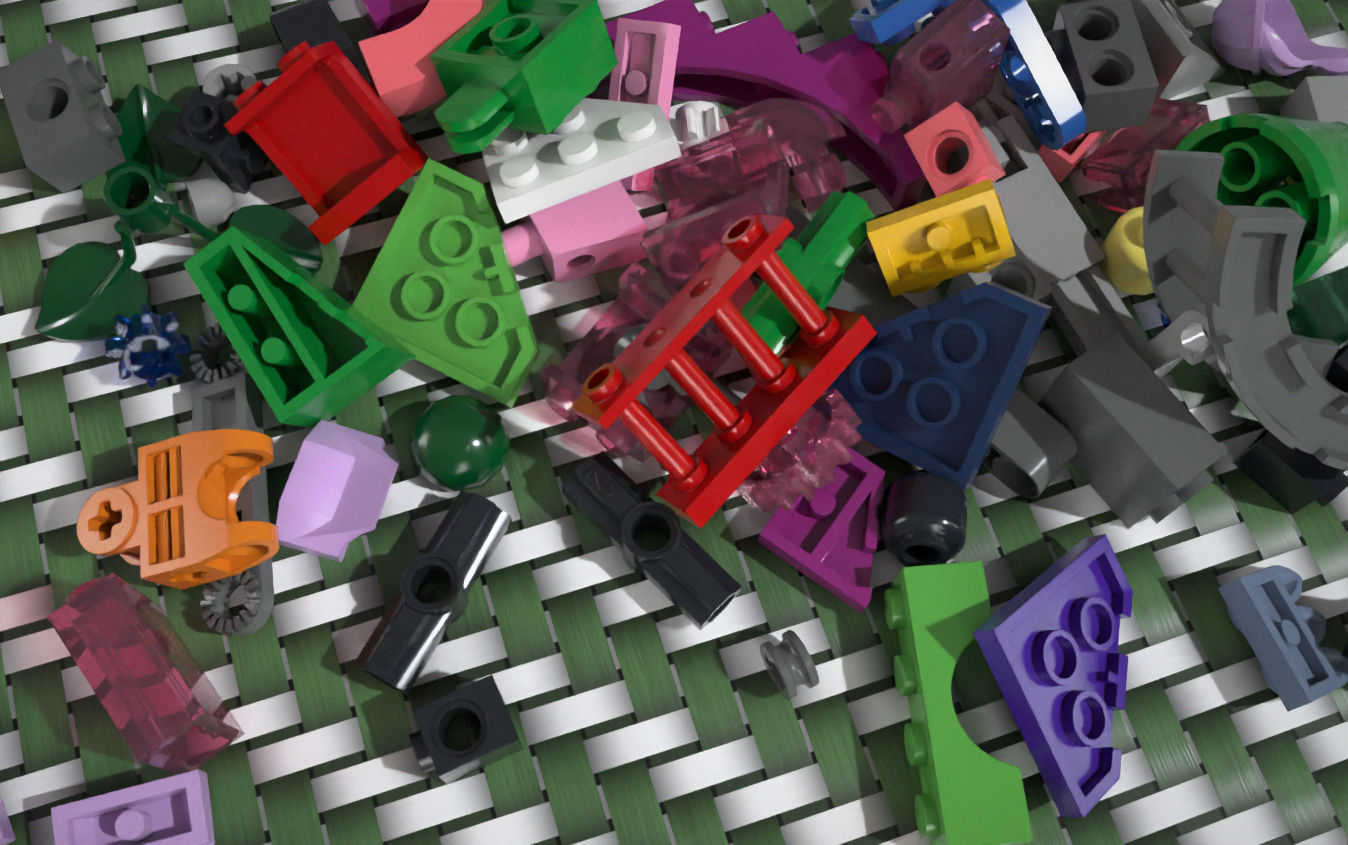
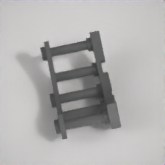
(1243, 273)

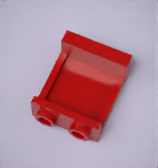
(328, 136)

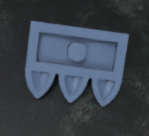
(1285, 635)

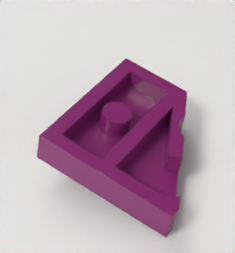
(833, 532)

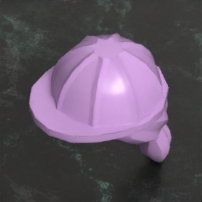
(1271, 38)

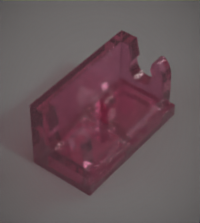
(1128, 153)

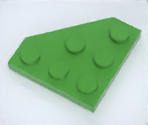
(451, 287)

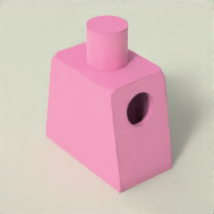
(580, 234)

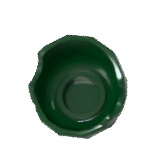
(459, 443)

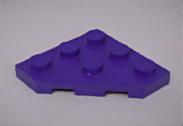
(1063, 670)

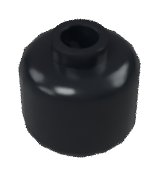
(924, 519)

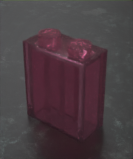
(144, 675)

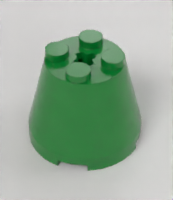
(1284, 166)

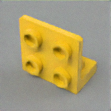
(941, 239)

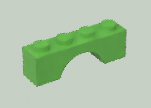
(964, 789)

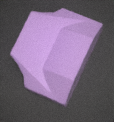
(334, 490)
(151, 813)

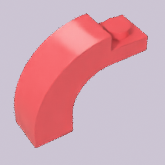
(401, 59)

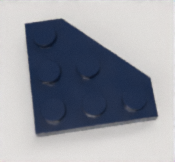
(944, 377)

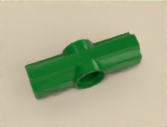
(817, 263)

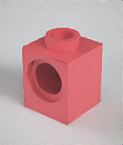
(940, 136)

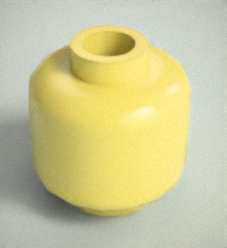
(1125, 254)

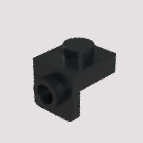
(203, 133)

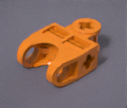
(182, 510)

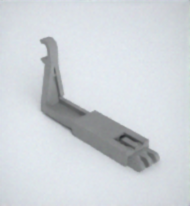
(1068, 256)

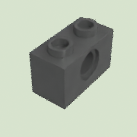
(61, 116)

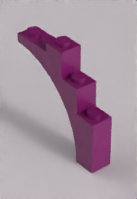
(767, 62)

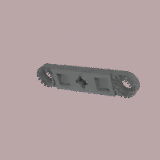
(233, 402)

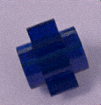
(147, 364)

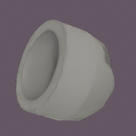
(210, 201)

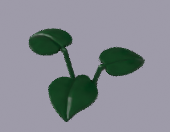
(93, 280)

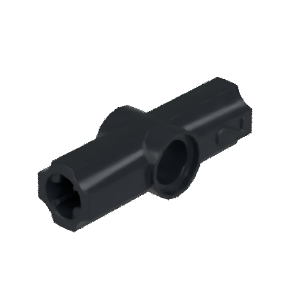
(680, 568)
(413, 628)

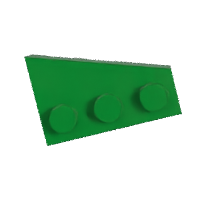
(291, 329)

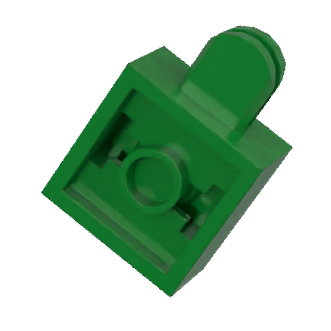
(520, 69)

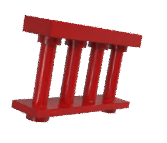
(784, 386)

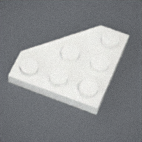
(587, 151)

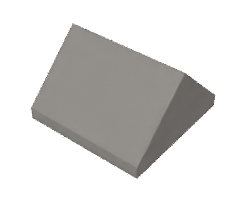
(1175, 48)

